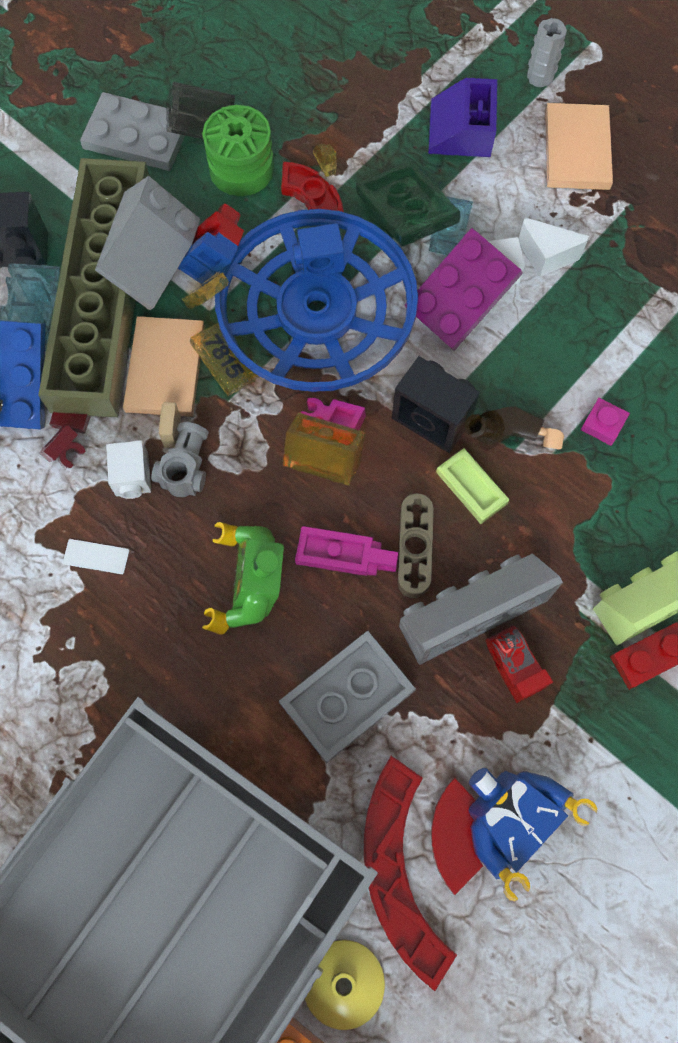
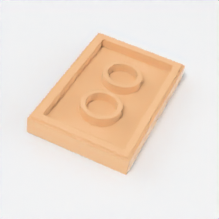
(578, 146)
(163, 366)

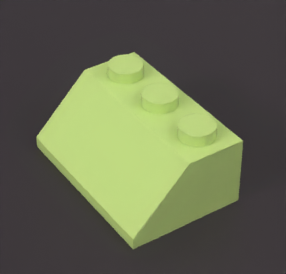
(642, 603)

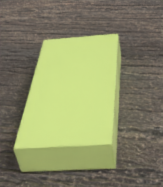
(472, 485)

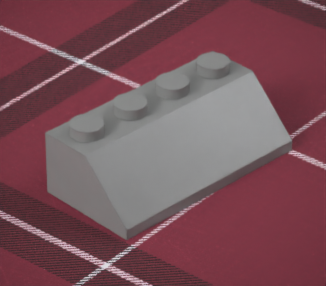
(478, 606)

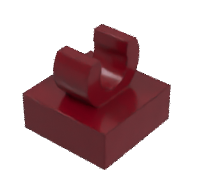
(60, 444)

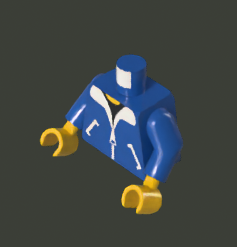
(516, 818)

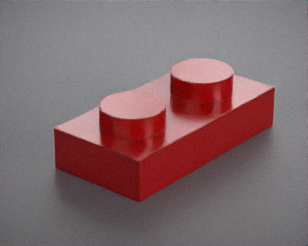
(648, 657)

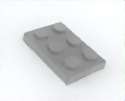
(131, 132)
(347, 696)

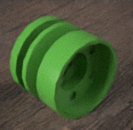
(239, 150)

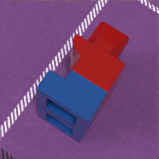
(213, 245)

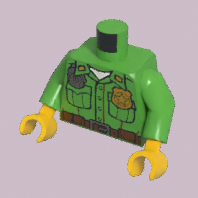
(255, 578)

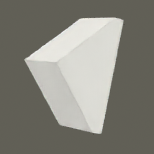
(550, 246)

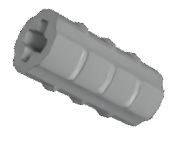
(546, 52)

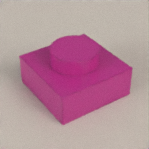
(605, 421)

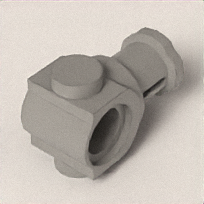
(183, 459)

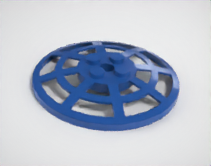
(331, 289)

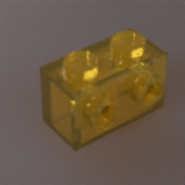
(323, 448)

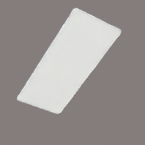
(95, 556)

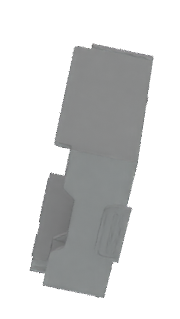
(166, 901)

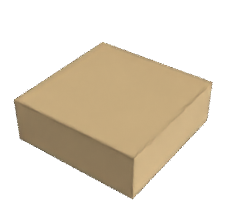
(168, 424)

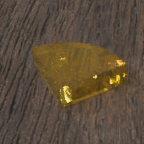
(326, 159)

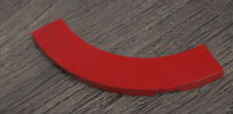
(390, 888)

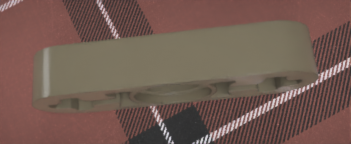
(426, 521)

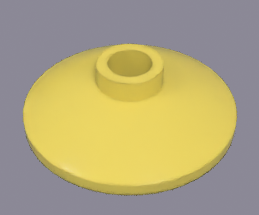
(362, 968)

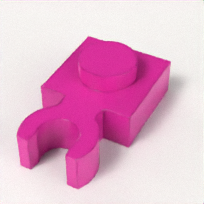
(338, 412)

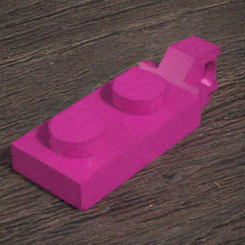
(343, 552)

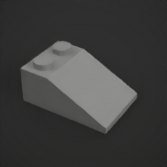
(147, 241)

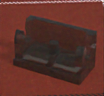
(190, 108)

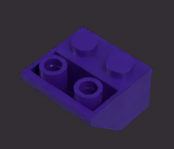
(464, 119)

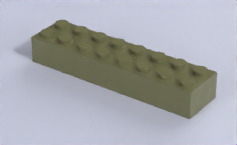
(90, 313)

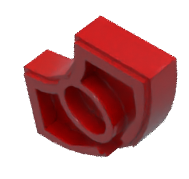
(309, 187)
(452, 837)

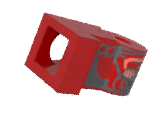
(517, 664)

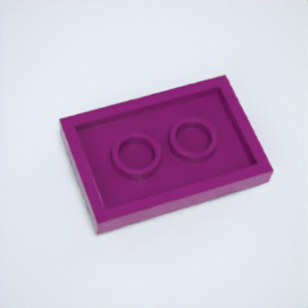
(464, 288)

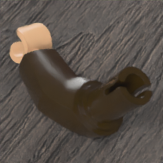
(511, 421)

